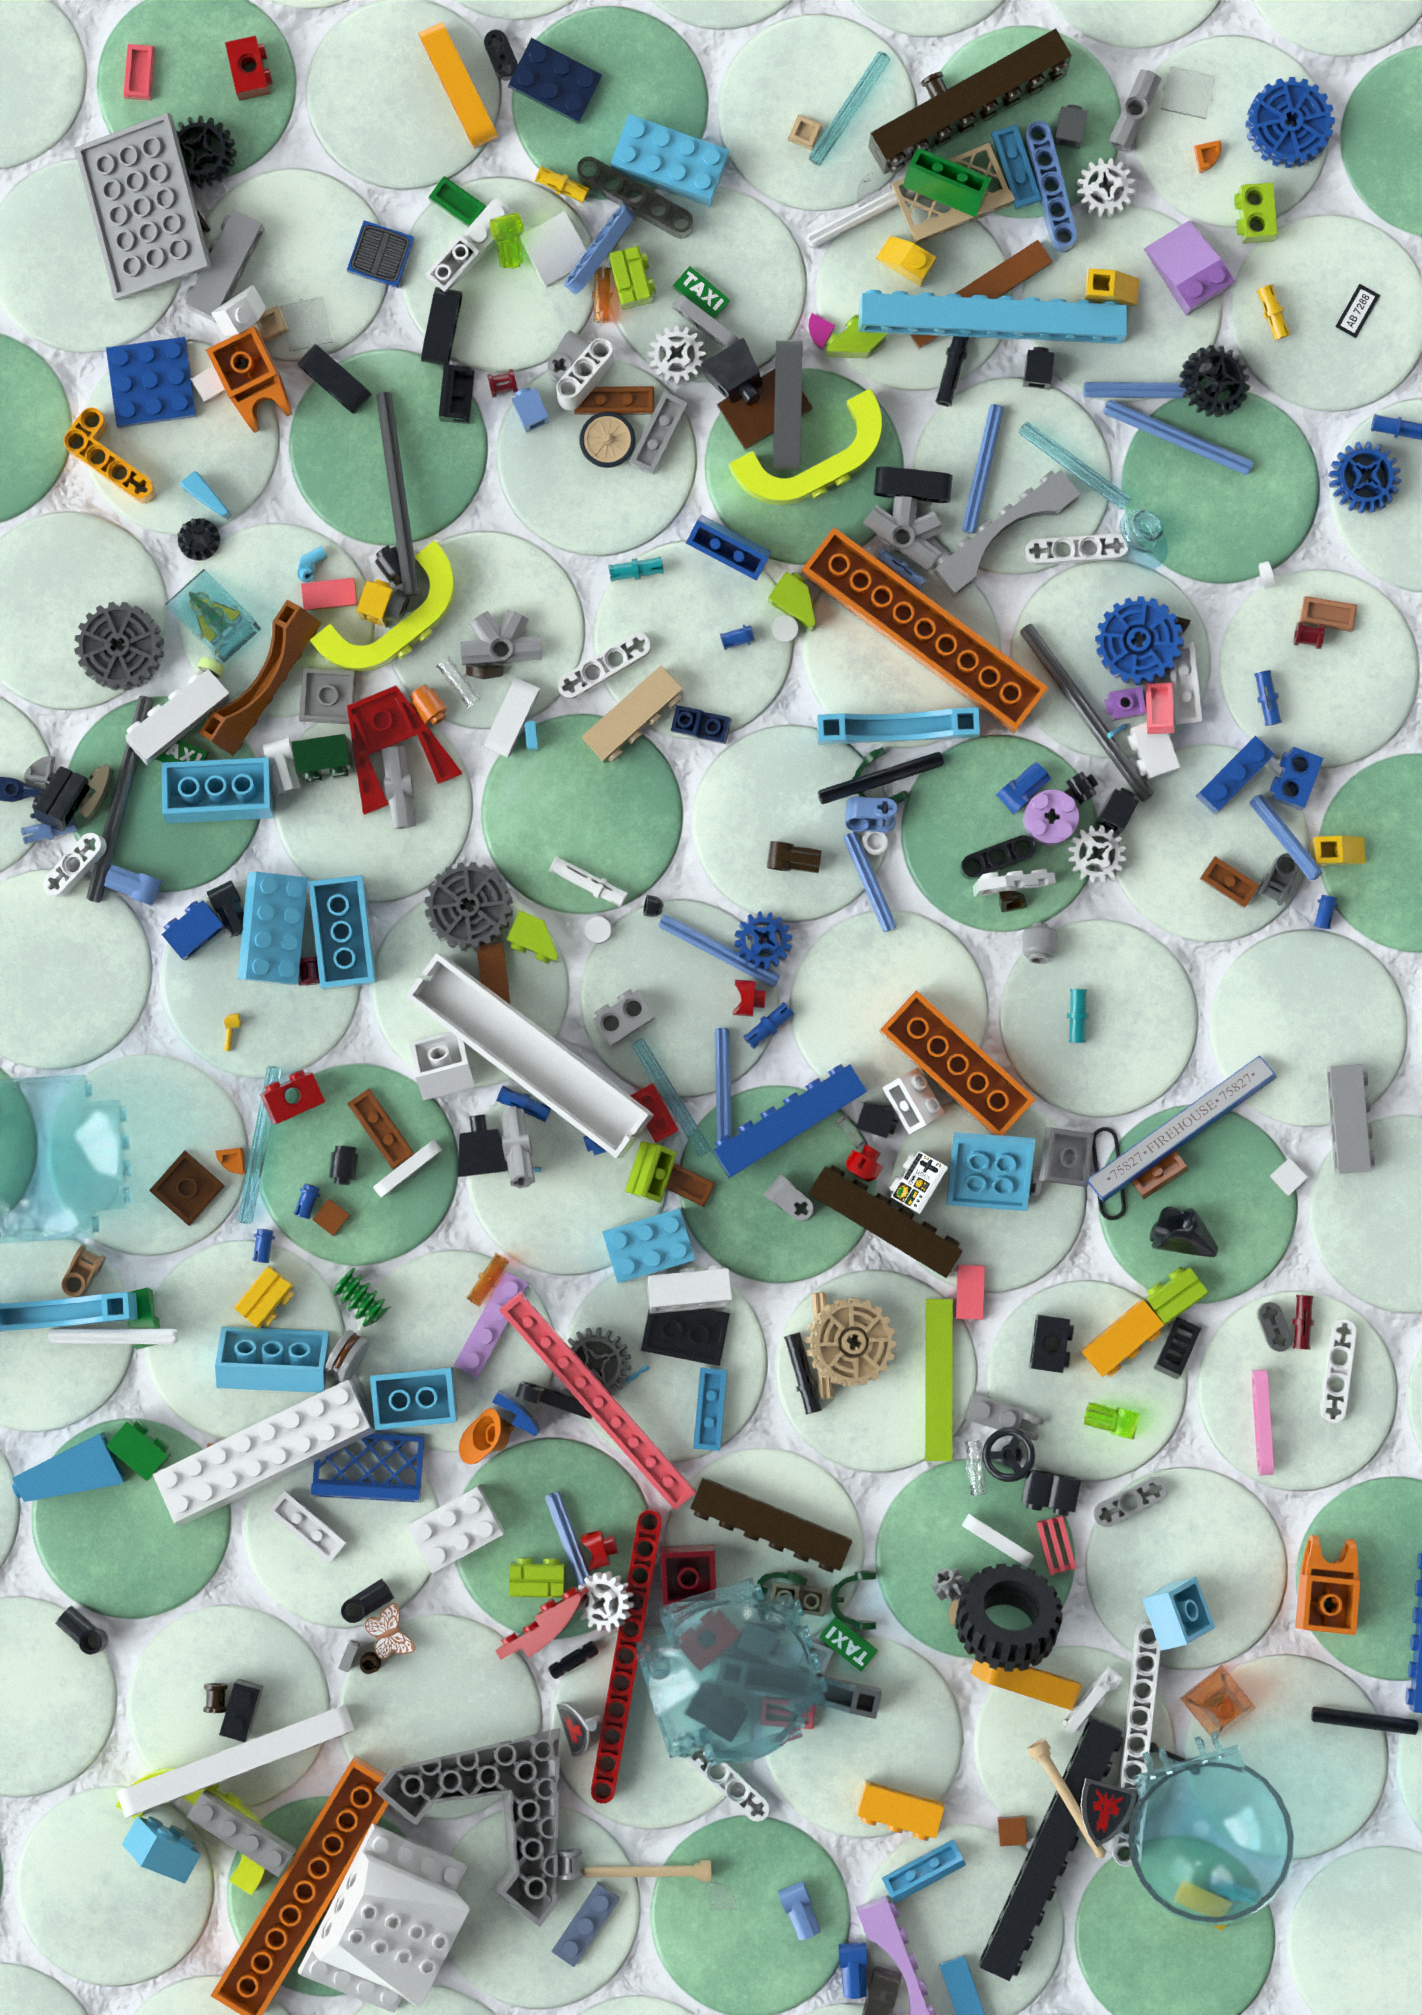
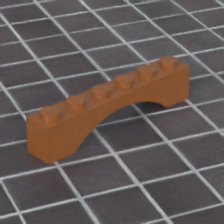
(290, 636)

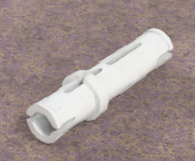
(593, 884)

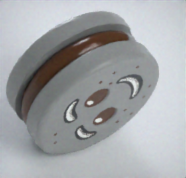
(346, 1356)

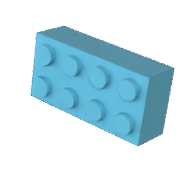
(670, 160)
(272, 928)
(342, 932)

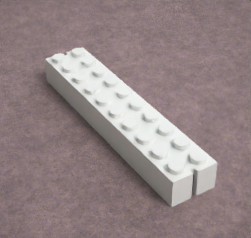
(529, 1055)

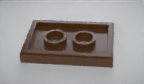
(755, 421)

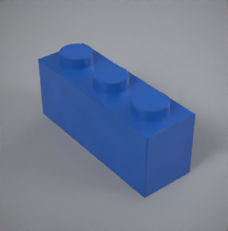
(728, 547)
(1235, 774)

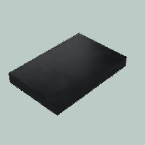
(687, 1334)

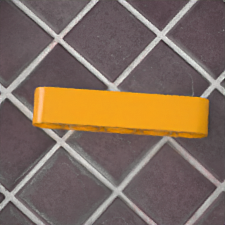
(458, 85)

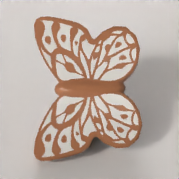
(388, 1633)

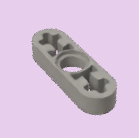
(704, 322)
(1144, 1485)

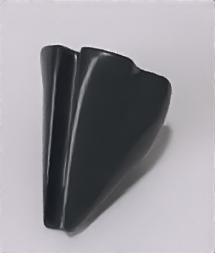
(1182, 1233)

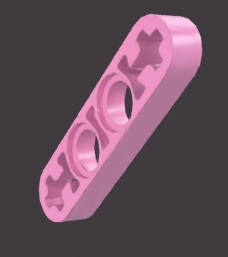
(1262, 1422)

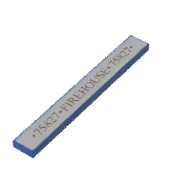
(1181, 1128)

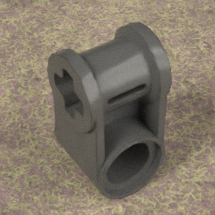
(1278, 880)

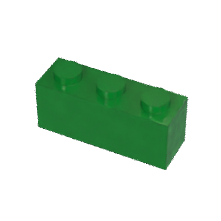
(946, 182)

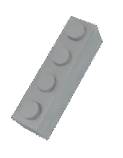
(228, 261)
(1349, 1119)
(241, 1832)

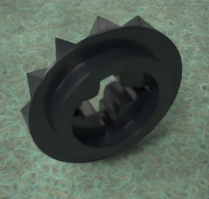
(198, 552)

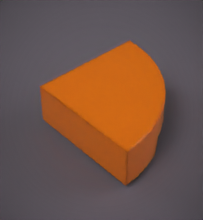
(1207, 155)
(232, 1160)

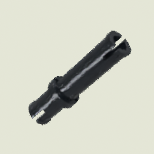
(955, 355)
(802, 1371)

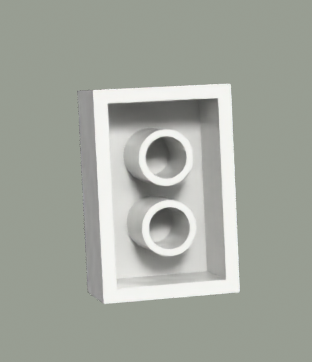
(455, 1529)

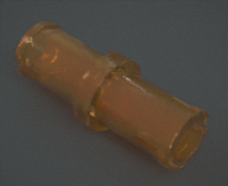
(602, 295)
(487, 1279)

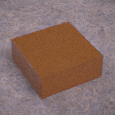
(331, 1217)
(1012, 1830)

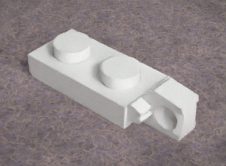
(1091, 1699)

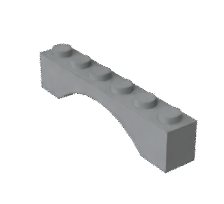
(1049, 498)

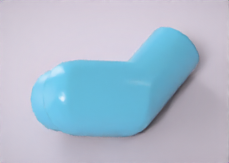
(308, 563)

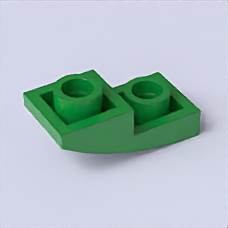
(145, 1313)

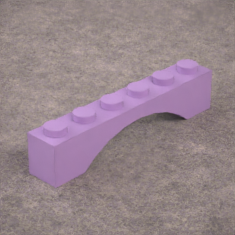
(881, 1927)

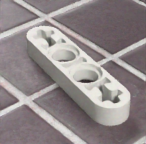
(1076, 553)
(602, 663)
(1342, 1371)
(723, 1784)

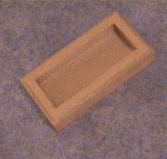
(1328, 613)

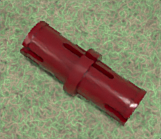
(1303, 1309)

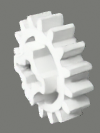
(1116, 185)
(668, 347)
(1103, 865)
(616, 1601)

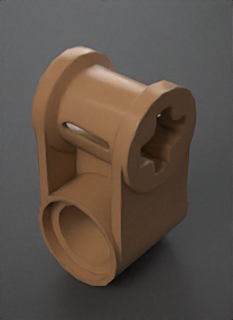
(83, 1270)

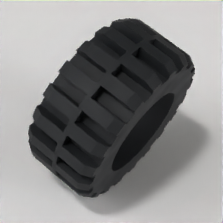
(999, 1645)

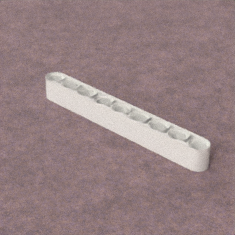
(1134, 1729)
(235, 1761)

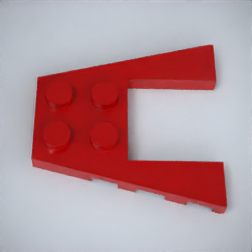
(385, 721)

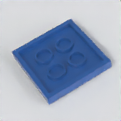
(151, 382)

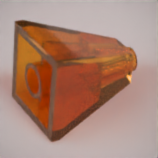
(1213, 1694)

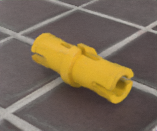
(562, 184)
(1273, 312)

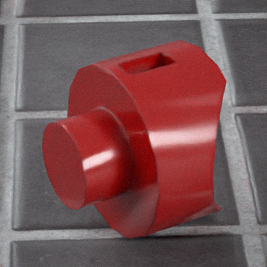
(750, 998)
(864, 1163)
(599, 1547)

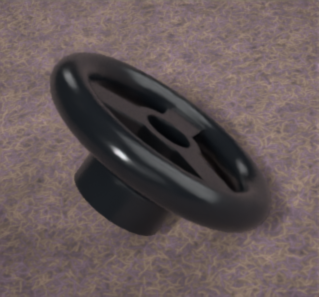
(989, 1455)

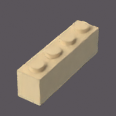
(633, 714)

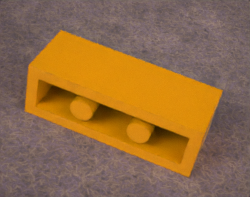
(1122, 1339)
(900, 1810)

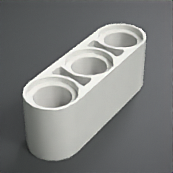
(589, 363)
(512, 717)

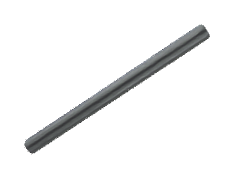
(397, 494)
(1086, 712)
(117, 807)

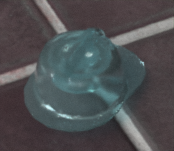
(1144, 537)

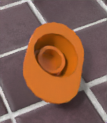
(484, 1436)

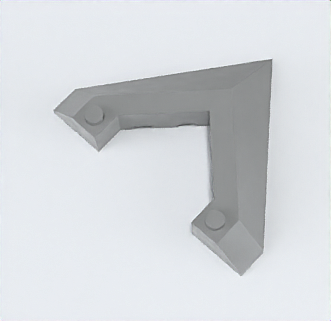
(528, 1778)

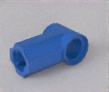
(1019, 791)
(853, 1963)

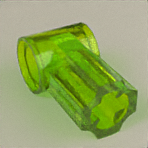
(506, 233)
(1117, 1421)

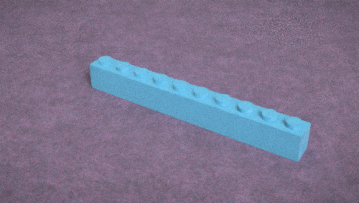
(992, 317)

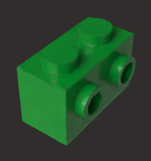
(139, 1449)

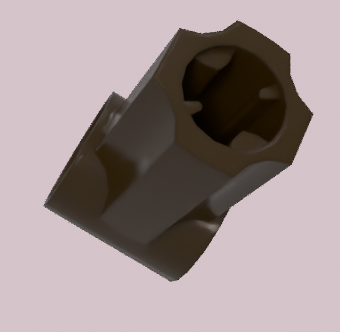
(787, 857)

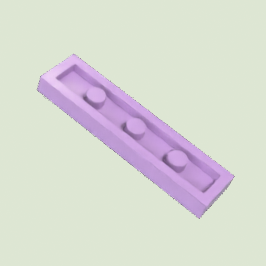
(489, 1326)

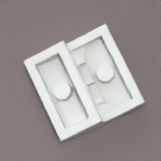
(553, 248)

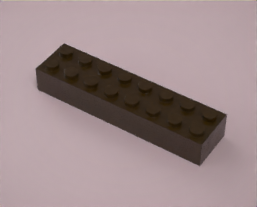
(970, 101)

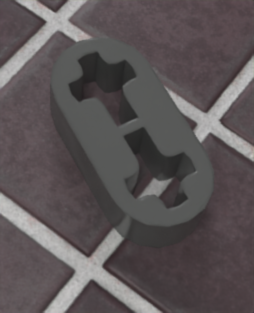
(397, 606)
(1280, 1324)

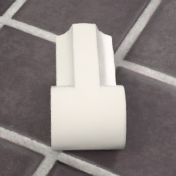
(282, 765)

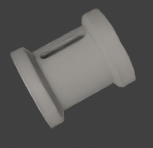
(567, 1873)

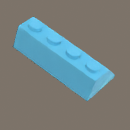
(217, 790)
(272, 1359)

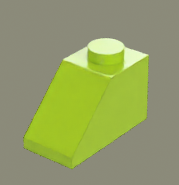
(793, 599)

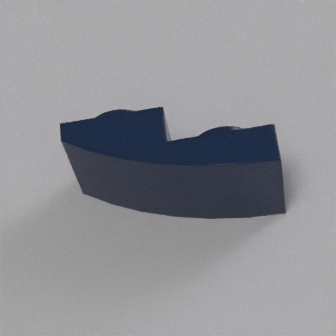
(701, 724)

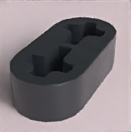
(495, 57)

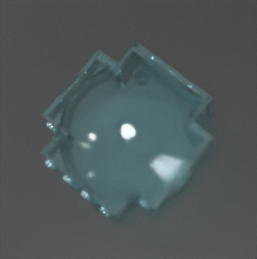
(59, 1159)
(731, 1673)

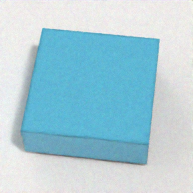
(531, 736)

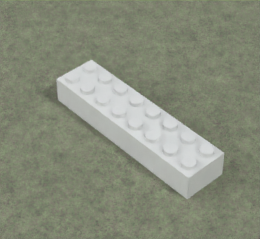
(263, 1453)

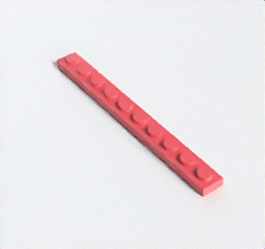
(597, 1400)

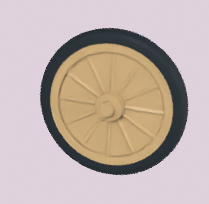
(607, 439)

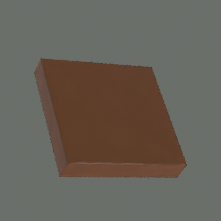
(187, 1188)

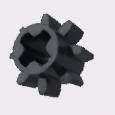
(1081, 787)

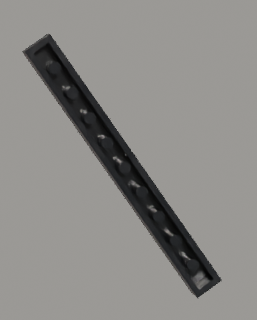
(1048, 1853)

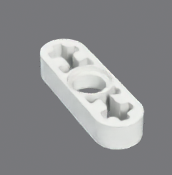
(82, 845)
(407, 1169)
(998, 1540)

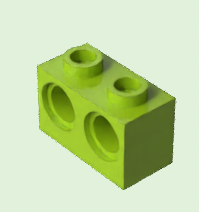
(1262, 213)

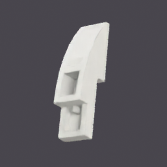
(466, 249)

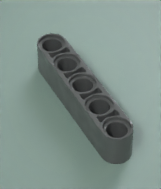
(787, 405)

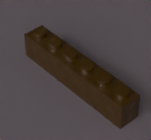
(885, 1221)
(771, 1524)

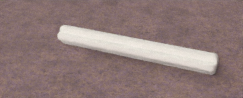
(856, 217)
(113, 1336)

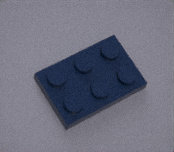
(554, 80)

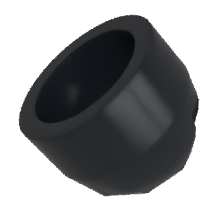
(652, 906)

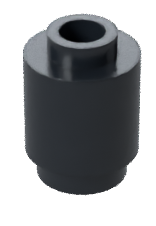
(389, 564)
(343, 1164)

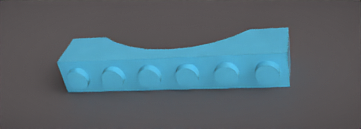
(874, 728)
(68, 1311)

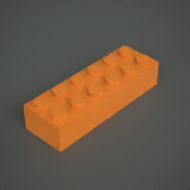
(957, 1064)

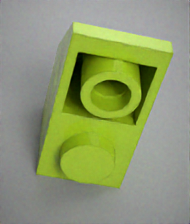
(854, 343)
(532, 935)

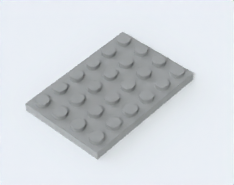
(143, 207)

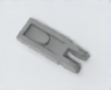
(999, 1415)

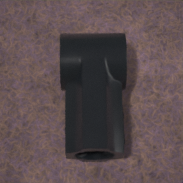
(227, 903)
(368, 1600)
(80, 1629)

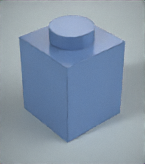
(530, 409)

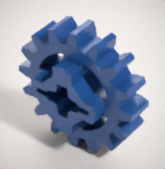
(771, 947)

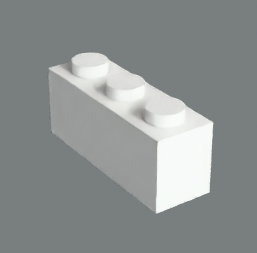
(689, 1289)

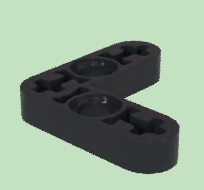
(537, 1394)

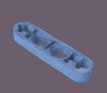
(599, 249)

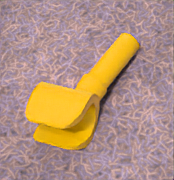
(231, 1021)

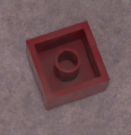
(686, 1571)

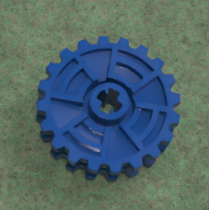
(1284, 142)
(1157, 651)

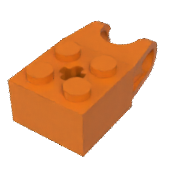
(251, 385)
(1330, 1581)

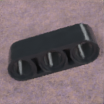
(441, 326)
(334, 379)
(918, 484)
(1007, 847)

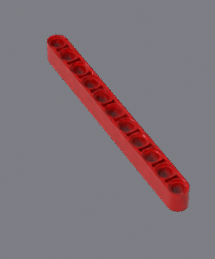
(628, 1669)

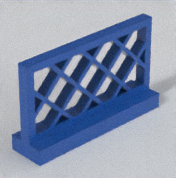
(372, 1490)

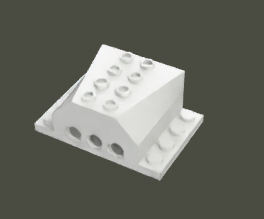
(389, 1922)

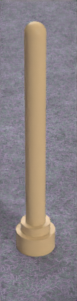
(1040, 1752)
(700, 1870)

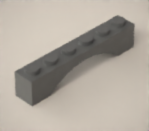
(852, 1697)

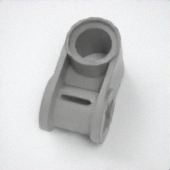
(566, 354)
(786, 1195)

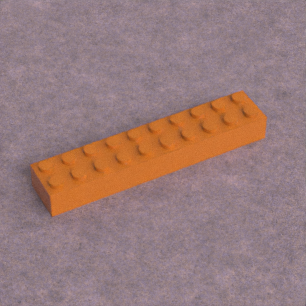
(924, 630)
(303, 1892)

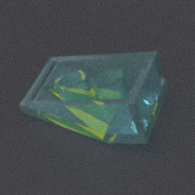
(213, 616)

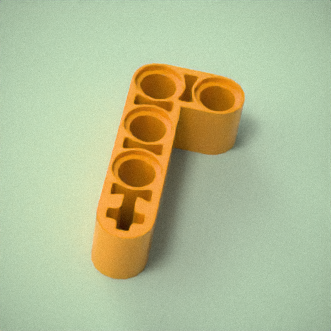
(112, 462)
(1032, 1683)

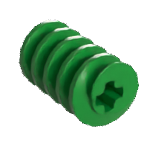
(360, 1298)

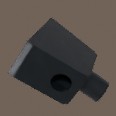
(734, 373)
(480, 1150)

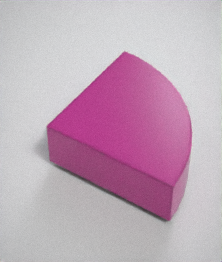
(820, 330)

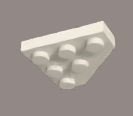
(1013, 881)

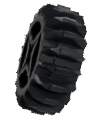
(220, 161)
(1204, 391)

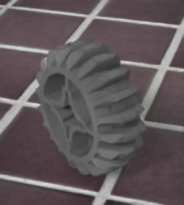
(615, 1352)

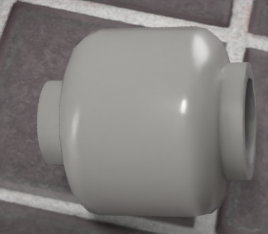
(1039, 943)

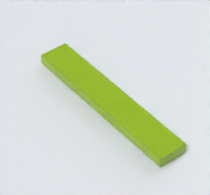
(938, 1379)

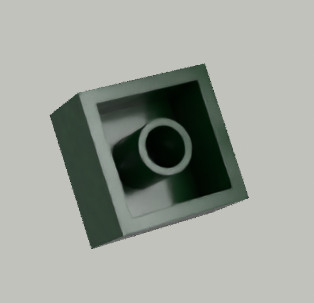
(323, 757)

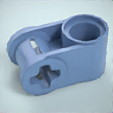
(868, 814)

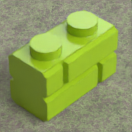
(630, 277)
(651, 1171)
(1176, 1294)
(537, 1579)

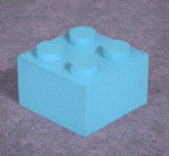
(1178, 1613)
(161, 1848)

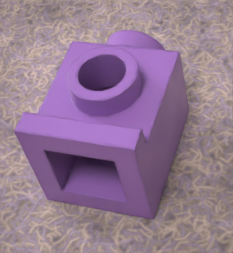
(1136, 708)

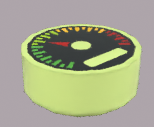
(215, 667)

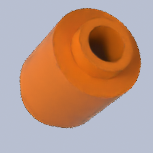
(428, 705)

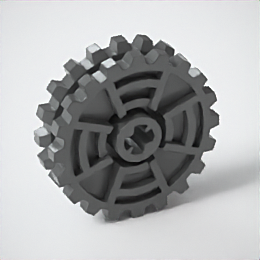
(122, 625)
(466, 927)

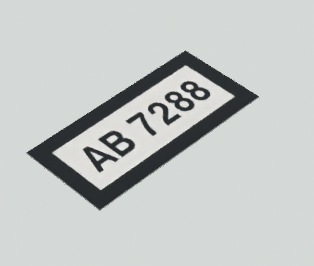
(1357, 310)

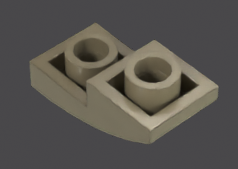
(100, 782)
(811, 1598)

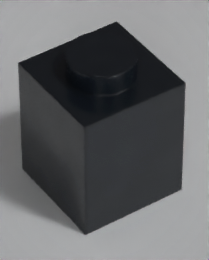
(1038, 368)
(876, 1121)

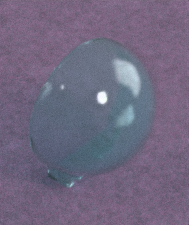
(1209, 1836)

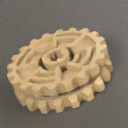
(867, 1330)

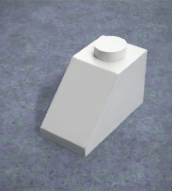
(239, 312)

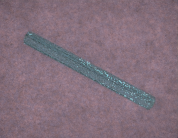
(257, 1154)

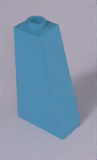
(72, 1471)

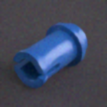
(737, 637)
(1325, 911)
(306, 1201)
(263, 1245)

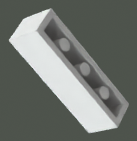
(177, 716)

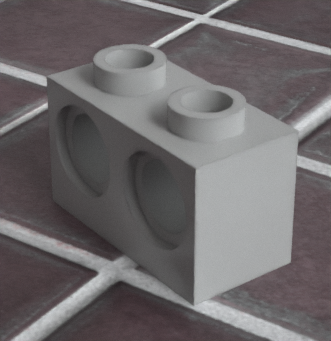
(627, 1023)

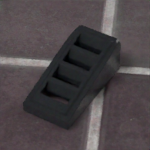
(1172, 1371)

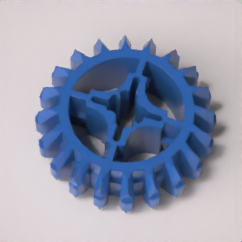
(1356, 469)

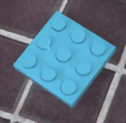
(990, 1171)

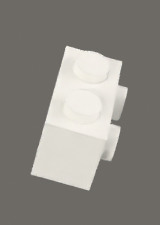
(913, 1100)

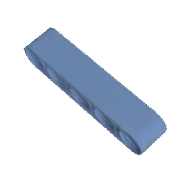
(1053, 174)

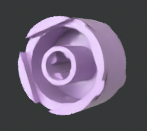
(1062, 807)

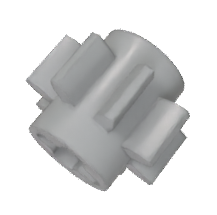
(948, 1584)

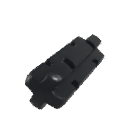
(573, 1660)

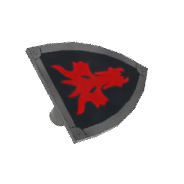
(576, 1728)
(1105, 1809)

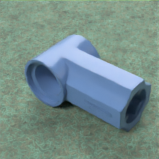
(138, 886)
(797, 1904)

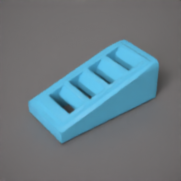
(201, 491)

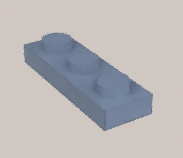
(585, 1924)

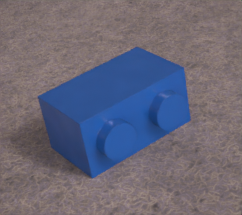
(193, 929)

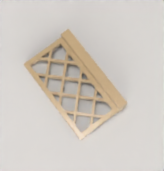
(955, 218)

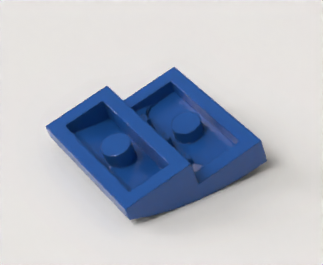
(523, 1417)

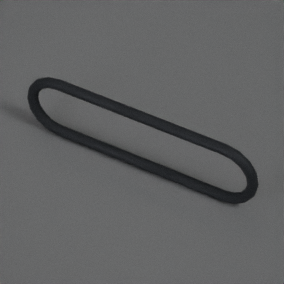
(1097, 1169)

